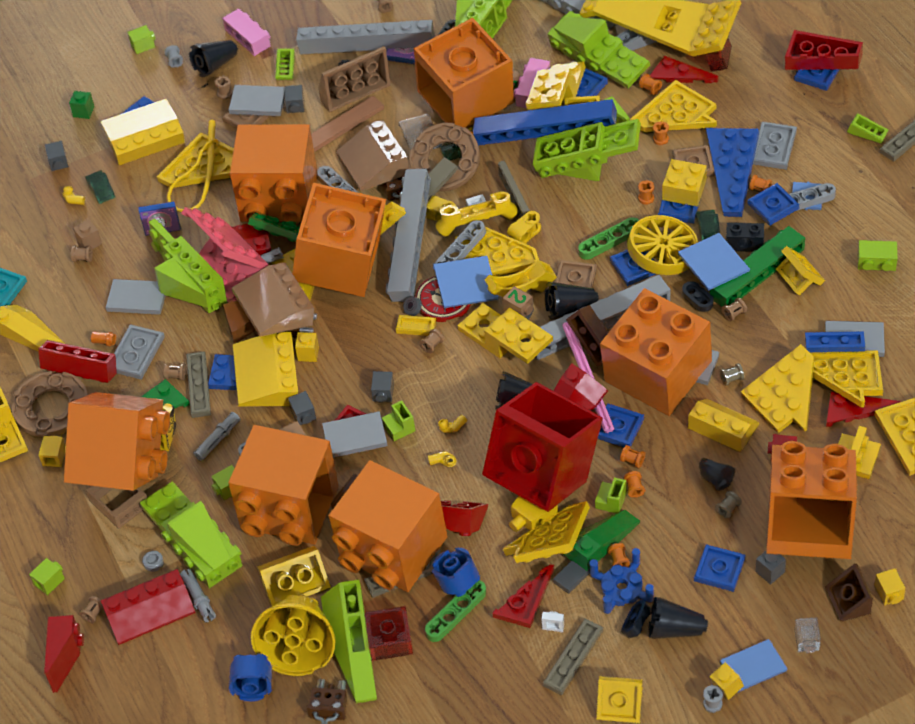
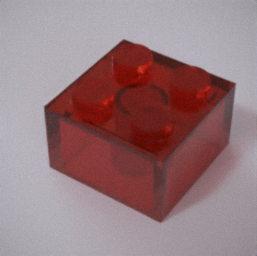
(388, 633)

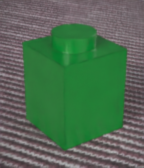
(81, 104)

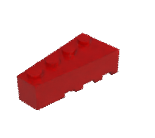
(819, 51)

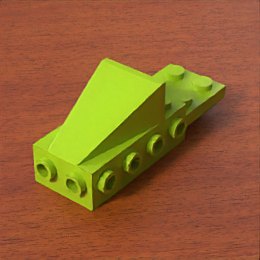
(487, 13)
(602, 53)
(584, 149)
(185, 271)
(193, 534)

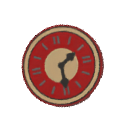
(432, 303)

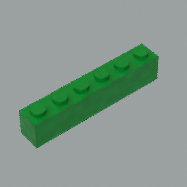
(761, 264)

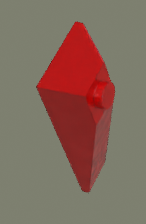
(580, 388)
(464, 516)

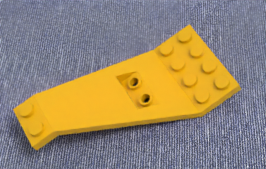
(676, 23)

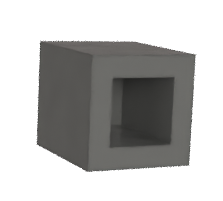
(294, 98)
(56, 155)
(382, 386)
(302, 408)
(770, 566)

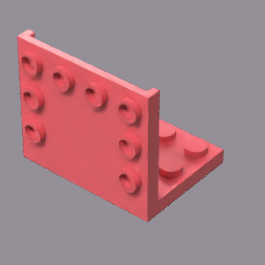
(226, 251)

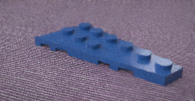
(733, 161)

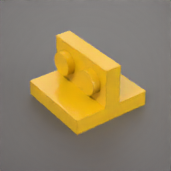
(798, 271)
(866, 451)
(619, 699)

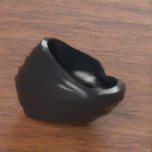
(718, 474)

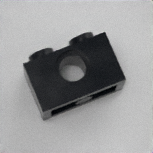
(745, 236)

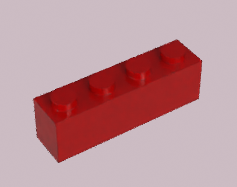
(77, 361)

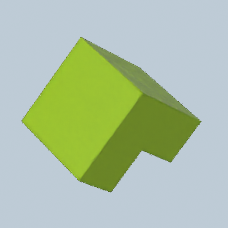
(399, 422)
(611, 496)

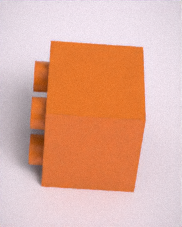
(464, 74)
(273, 170)
(338, 239)
(656, 351)
(115, 441)
(283, 485)
(812, 501)
(388, 527)

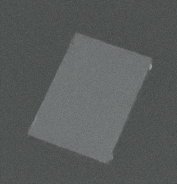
(414, 127)

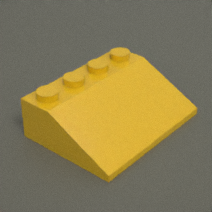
(143, 131)
(265, 370)

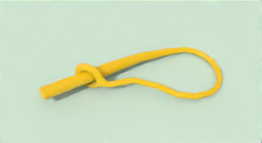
(209, 147)

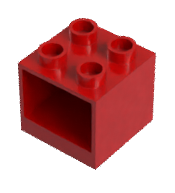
(541, 446)

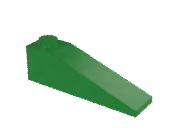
(598, 537)

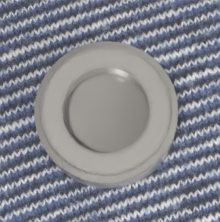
(153, 561)

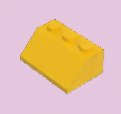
(721, 424)
(294, 575)

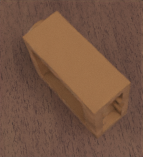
(121, 514)

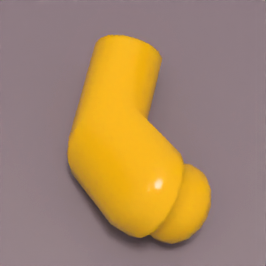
(71, 198)
(449, 427)
(443, 457)

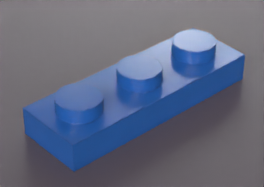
(835, 341)

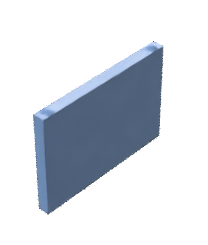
(756, 663)

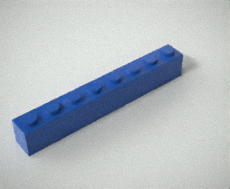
(542, 121)

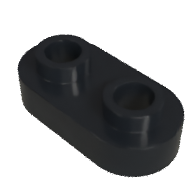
(700, 298)
(635, 619)

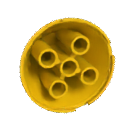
(294, 636)

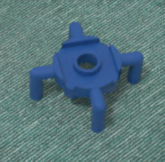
(621, 574)

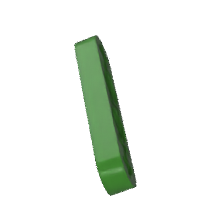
(608, 236)
(454, 609)

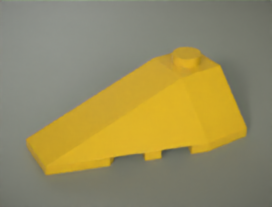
(24, 327)

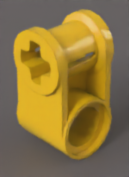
(434, 206)
(525, 227)

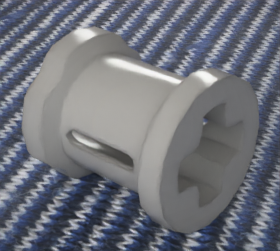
(173, 55)
(712, 698)

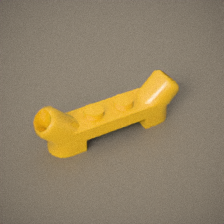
(453, 217)

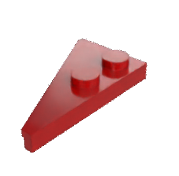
(672, 70)
(845, 410)
(523, 605)

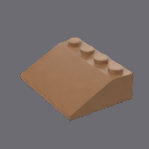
(354, 79)
(373, 156)
(274, 300)

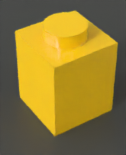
(307, 347)
(52, 451)
(890, 587)
(727, 680)

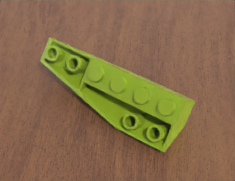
(345, 613)

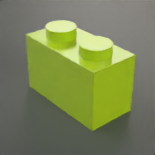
(877, 255)

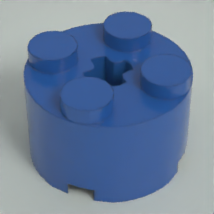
(455, 571)
(250, 677)

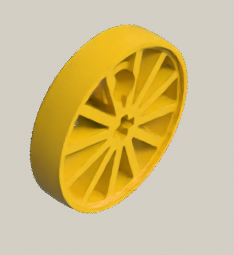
(660, 244)

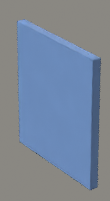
(713, 261)
(463, 281)

